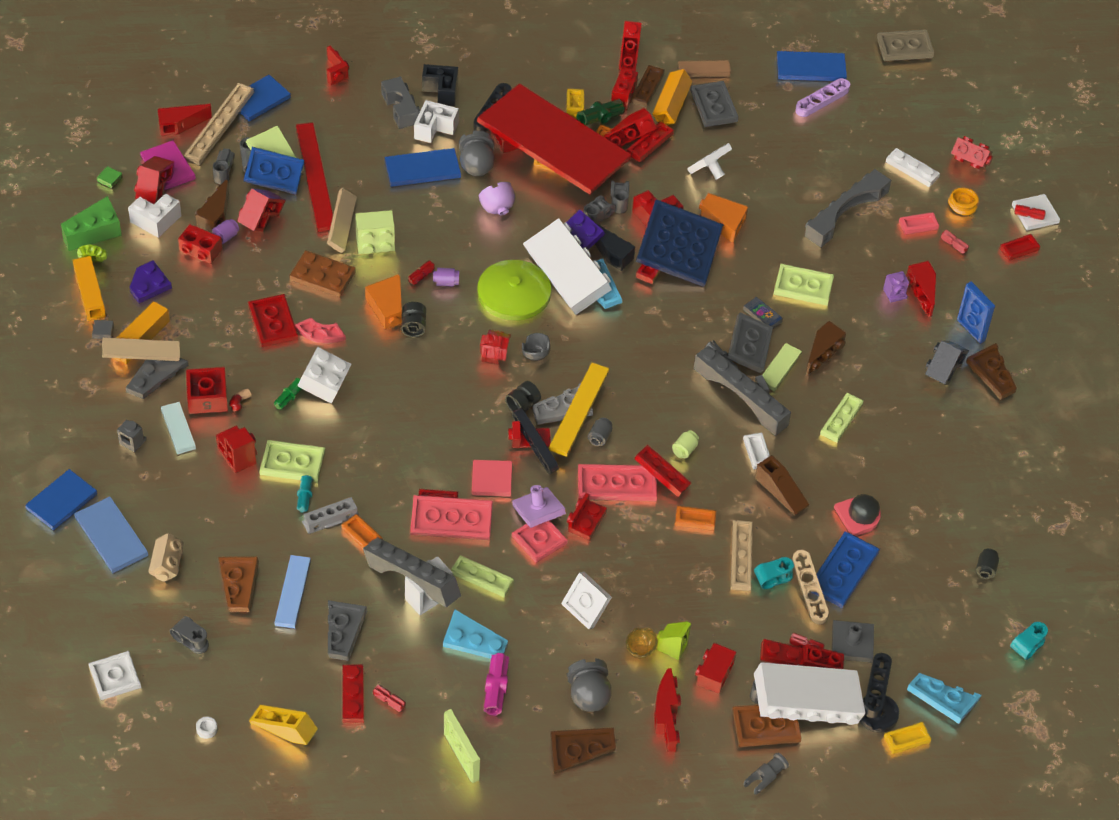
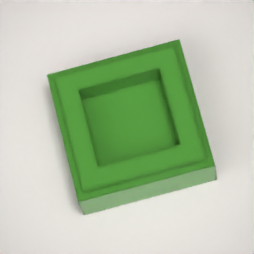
(109, 177)

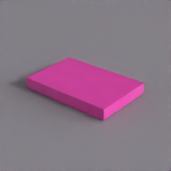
(181, 172)

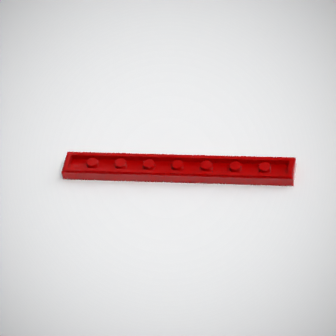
(315, 176)

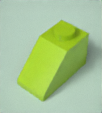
(674, 639)

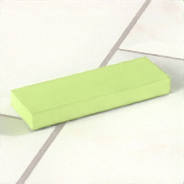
(781, 366)
(841, 417)
(482, 576)

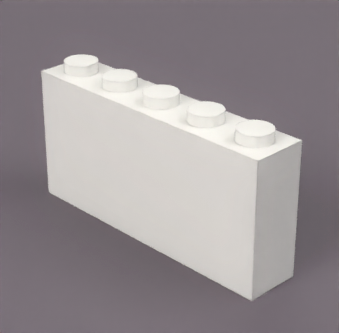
(568, 266)
(809, 693)

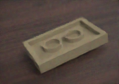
(905, 45)

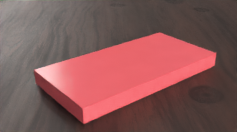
(616, 482)
(451, 517)

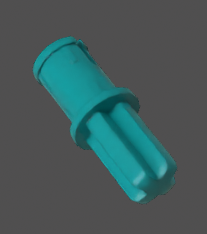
(304, 493)

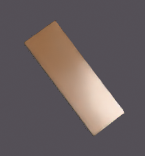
(706, 68)

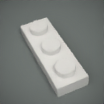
(912, 167)

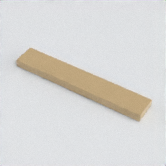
(218, 124)

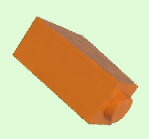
(726, 212)
(385, 301)

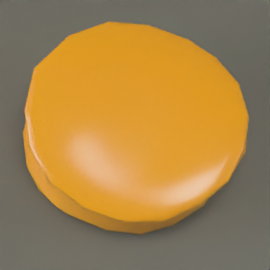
(963, 201)

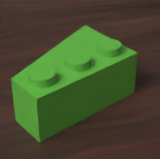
(91, 225)

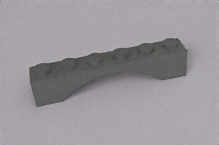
(869, 189)
(766, 408)
(435, 582)

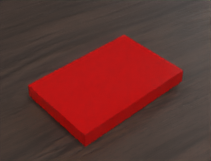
(273, 320)

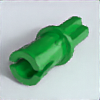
(288, 394)

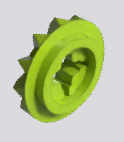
(97, 253)

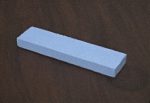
(292, 591)

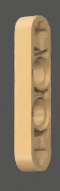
(812, 586)

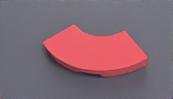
(320, 332)

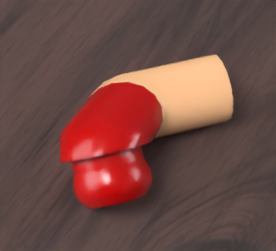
(238, 397)

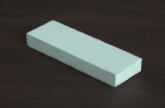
(178, 428)

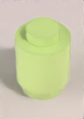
(685, 444)

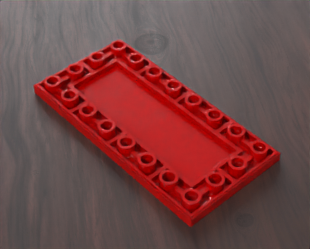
(554, 138)

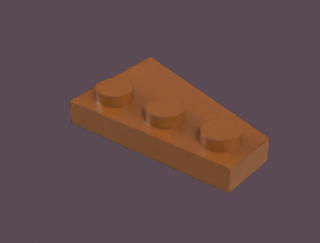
(239, 581)

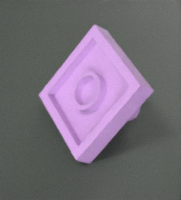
(538, 506)

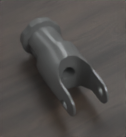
(767, 772)

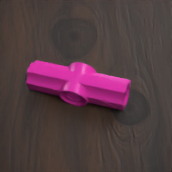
(496, 684)

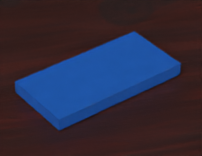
(811, 66)
(422, 167)
(845, 568)

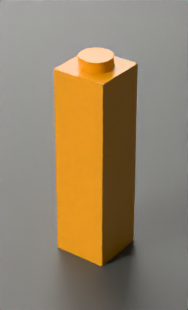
(672, 97)
(89, 288)
(146, 325)

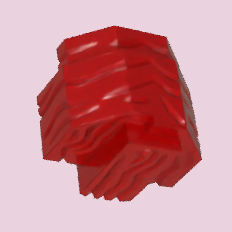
(494, 346)

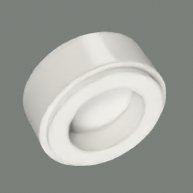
(206, 727)

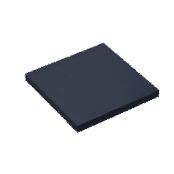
(679, 243)

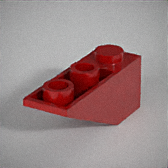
(630, 45)
(179, 119)
(631, 128)
(923, 282)

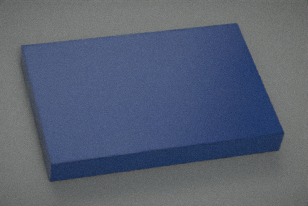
(266, 95)
(274, 170)
(975, 312)
(61, 499)

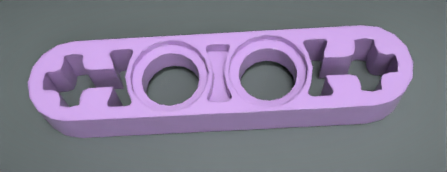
(812, 107)

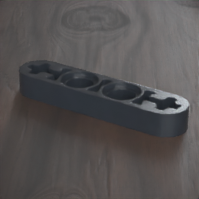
(495, 96)
(535, 441)
(879, 685)

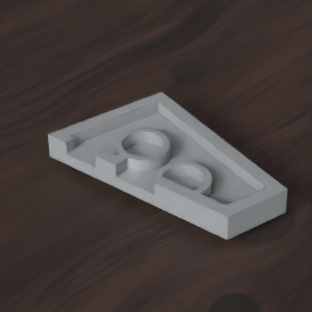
(555, 408)

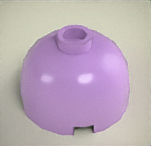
(498, 199)

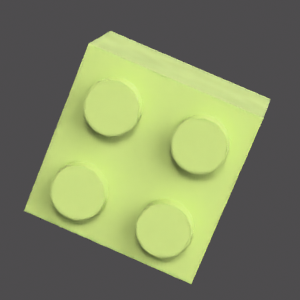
(375, 232)

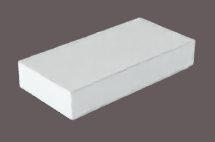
(756, 448)

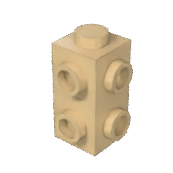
(166, 557)

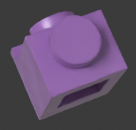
(896, 286)

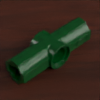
(600, 112)

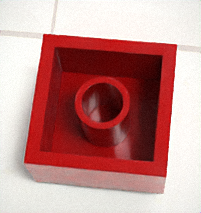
(206, 390)

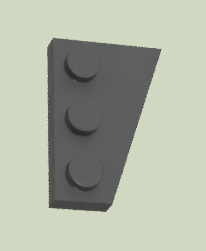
(152, 374)
(344, 627)

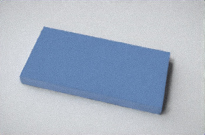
(111, 534)

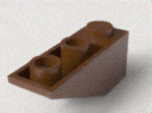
(214, 209)
(826, 343)
(780, 484)

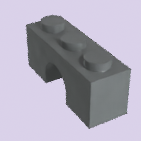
(397, 92)

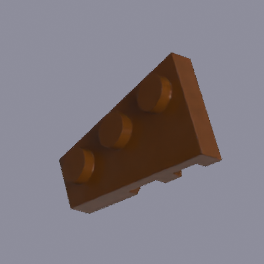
(580, 746)

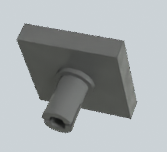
(853, 640)

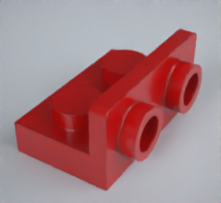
(585, 517)

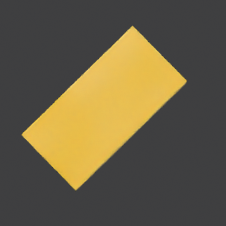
(907, 737)

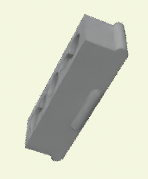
(330, 515)

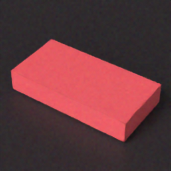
(918, 223)

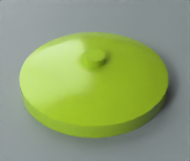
(514, 290)

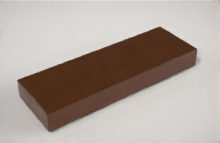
(647, 86)

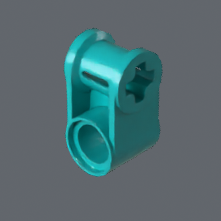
(774, 574)
(1030, 640)

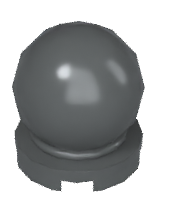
(477, 153)
(589, 685)

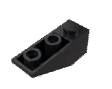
(615, 249)

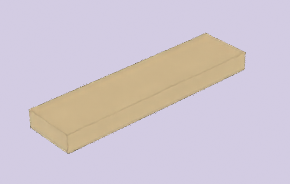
(341, 220)
(140, 349)
(741, 555)

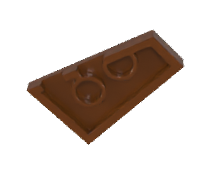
(991, 369)

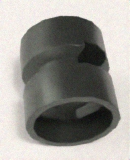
(413, 319)
(523, 397)

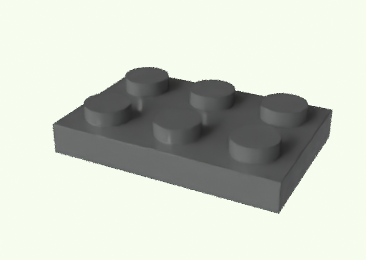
(714, 103)
(750, 342)

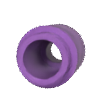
(226, 230)
(446, 277)

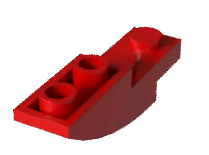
(807, 656)
(666, 710)

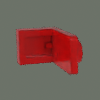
(339, 70)
(519, 440)

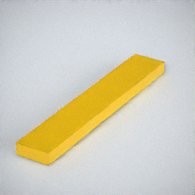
(578, 409)

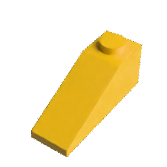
(285, 723)

